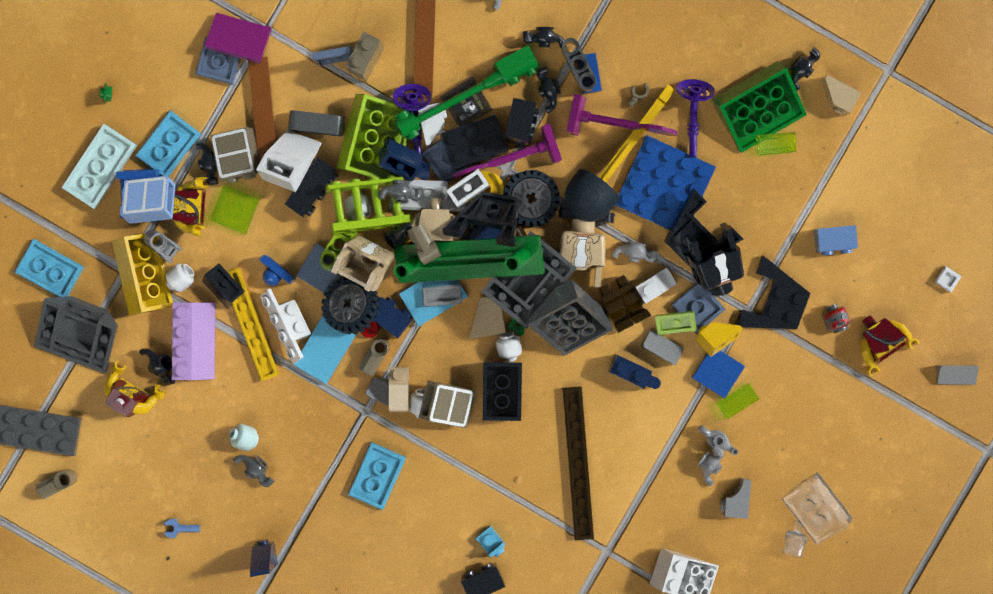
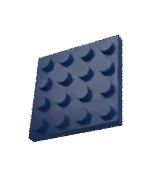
(662, 182)

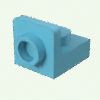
(491, 542)

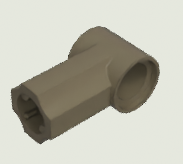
(426, 248)
(374, 358)
(55, 483)

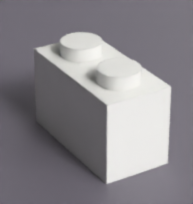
(468, 188)

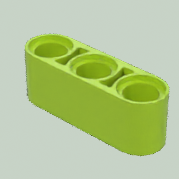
(332, 251)

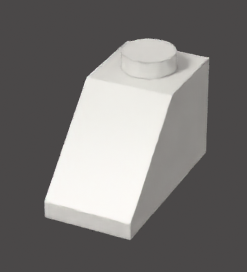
(433, 125)

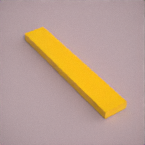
(253, 331)

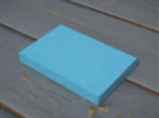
(168, 144)
(49, 269)
(414, 300)
(324, 351)
(377, 475)

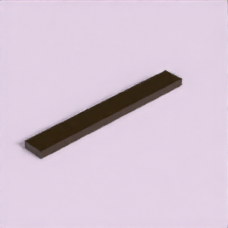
(578, 463)

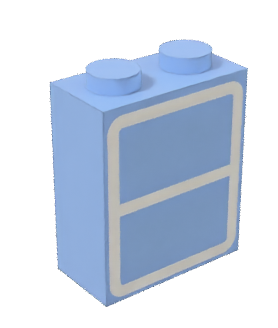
(147, 199)

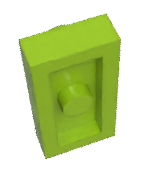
(675, 322)

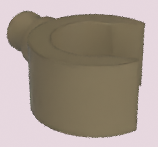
(634, 98)

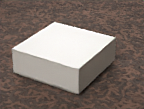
(947, 279)

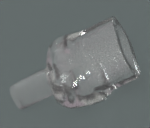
(795, 541)

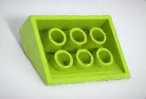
(367, 131)

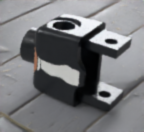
(716, 264)

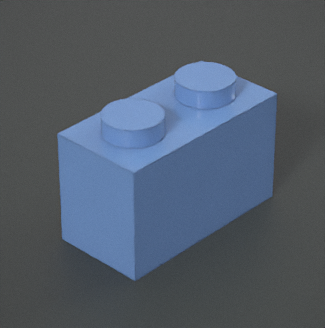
(836, 238)

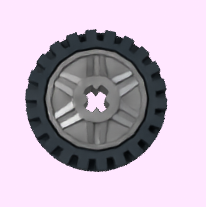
(545, 193)
(345, 317)

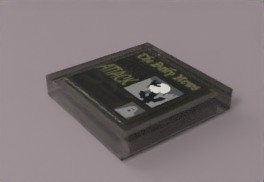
(470, 108)

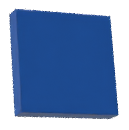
(718, 373)

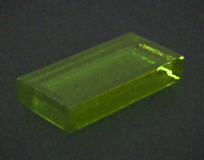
(776, 143)
(738, 401)

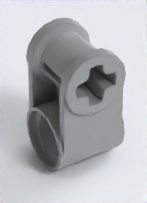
(164, 246)

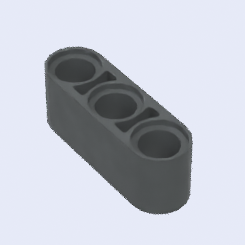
(578, 55)
(316, 123)

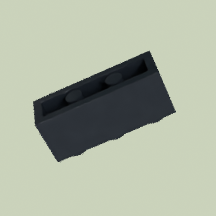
(312, 188)

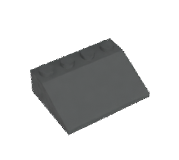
(569, 318)

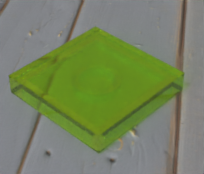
(234, 209)

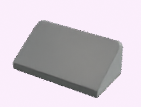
(662, 347)
(957, 374)
(379, 390)

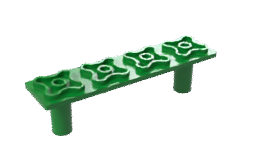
(471, 260)

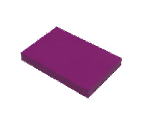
(238, 38)

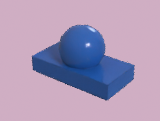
(273, 274)

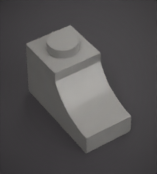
(737, 503)

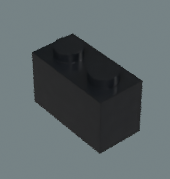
(484, 580)

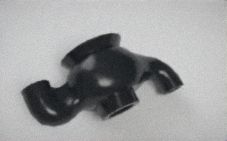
(543, 36)
(803, 66)
(549, 88)
(207, 163)
(397, 235)
(159, 365)

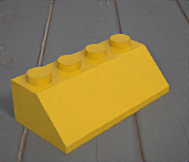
(141, 275)

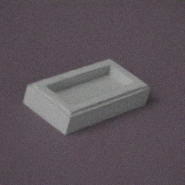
(442, 295)

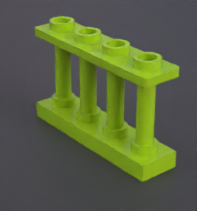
(360, 222)

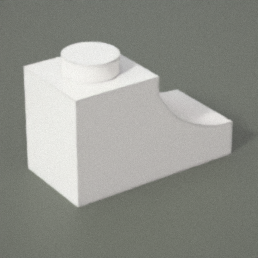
(655, 285)

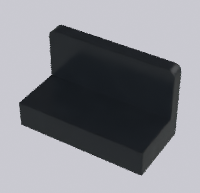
(222, 285)

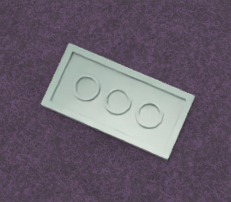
(99, 166)

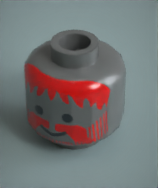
(836, 318)

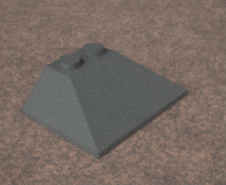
(524, 294)
(76, 331)

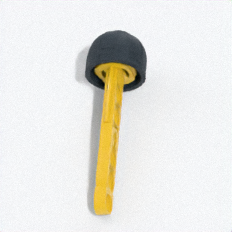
(590, 196)

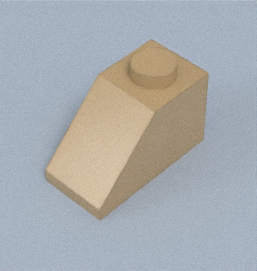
(840, 95)
(399, 389)

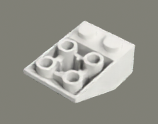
(288, 160)
(683, 574)

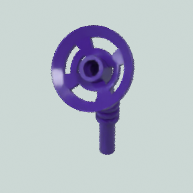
(694, 96)
(412, 105)

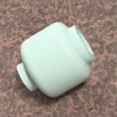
(243, 437)

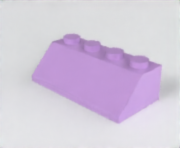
(193, 341)

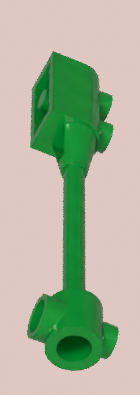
(506, 72)

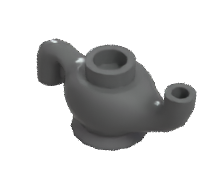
(400, 191)
(255, 468)

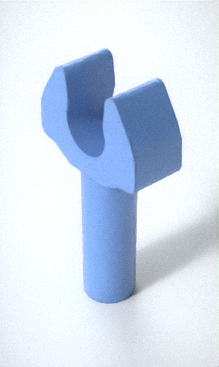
(179, 528)

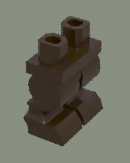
(623, 298)

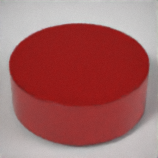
(372, 331)

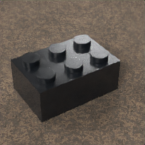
(521, 118)
(474, 143)
(502, 391)

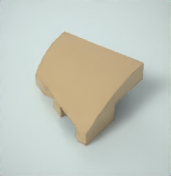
(487, 319)

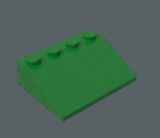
(759, 106)

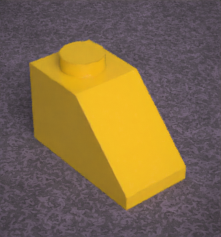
(717, 336)

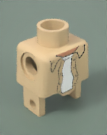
(583, 248)
(356, 264)

